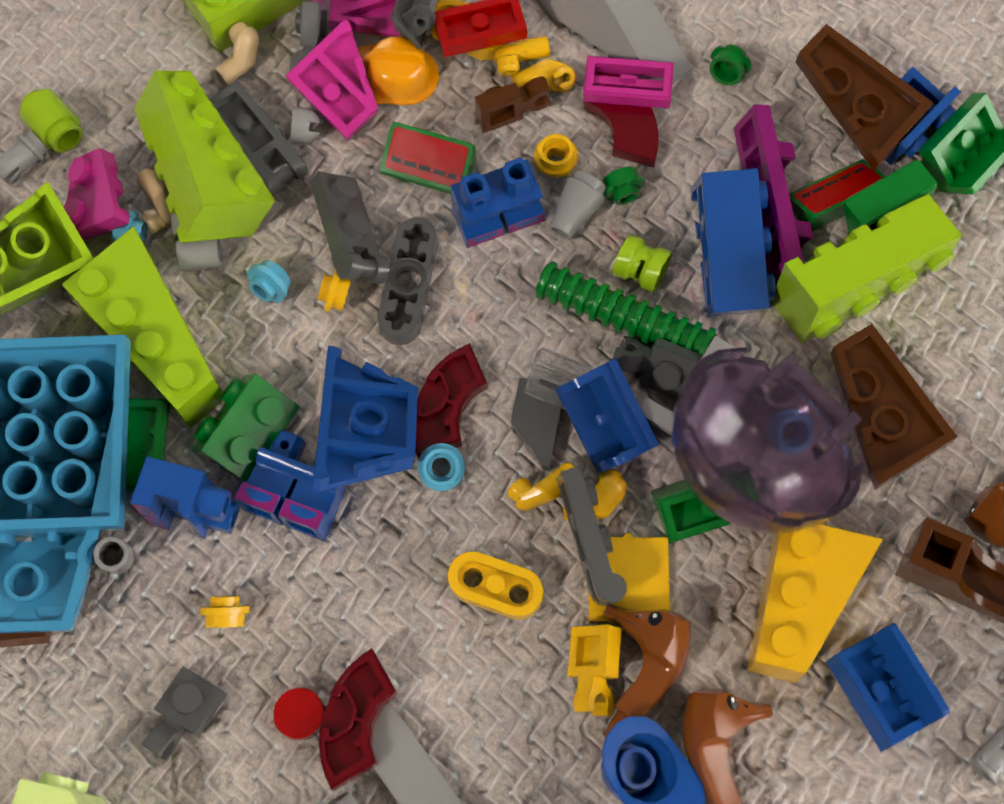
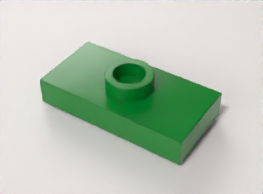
(145, 435)

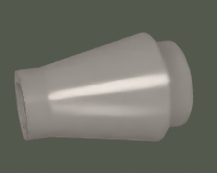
(577, 203)

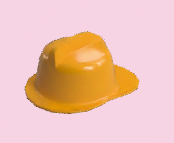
(399, 71)

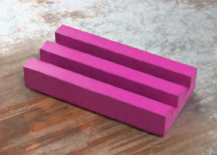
(627, 88)

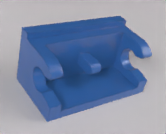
(607, 416)

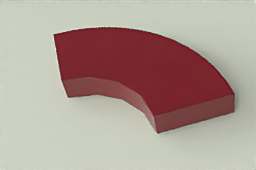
(632, 129)
(445, 397)
(350, 720)

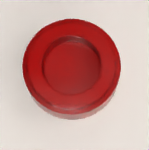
(299, 714)

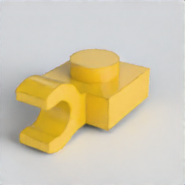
(592, 661)

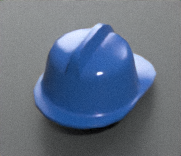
(646, 766)

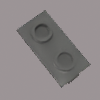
(413, 19)

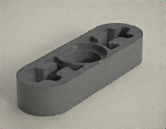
(400, 263)

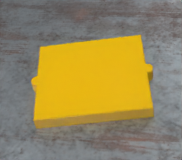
(645, 569)

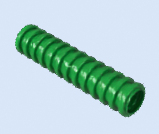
(619, 310)

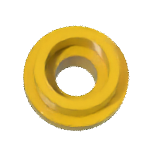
(555, 145)
(333, 292)
(224, 612)

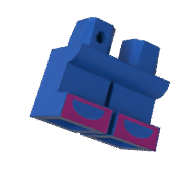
(505, 191)
(283, 490)
(184, 493)

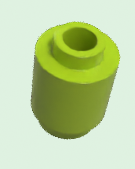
(51, 120)

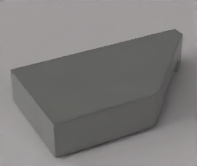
(536, 423)

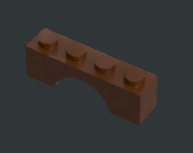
(954, 568)

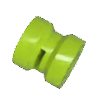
(642, 263)

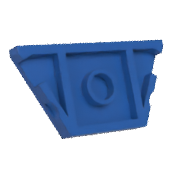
(363, 424)

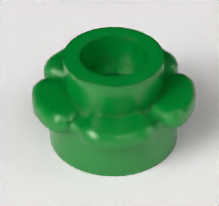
(729, 64)
(623, 185)

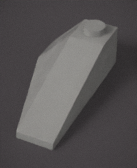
(621, 30)

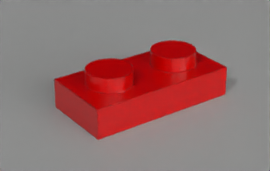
(479, 26)

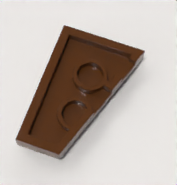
(861, 94)
(897, 417)

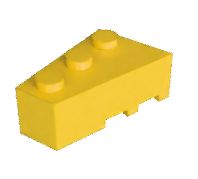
(804, 594)

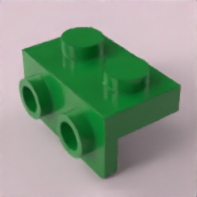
(966, 147)
(247, 420)

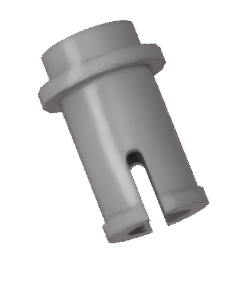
(21, 156)

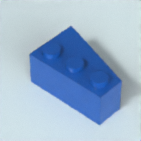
(733, 242)

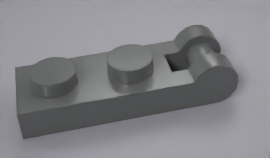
(258, 137)
(348, 228)
(590, 538)

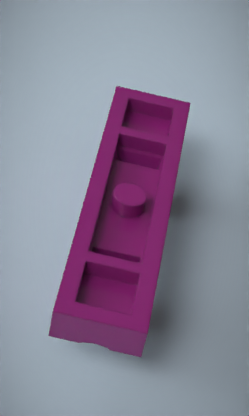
(761, 150)

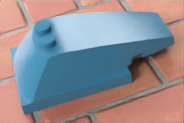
(58, 471)

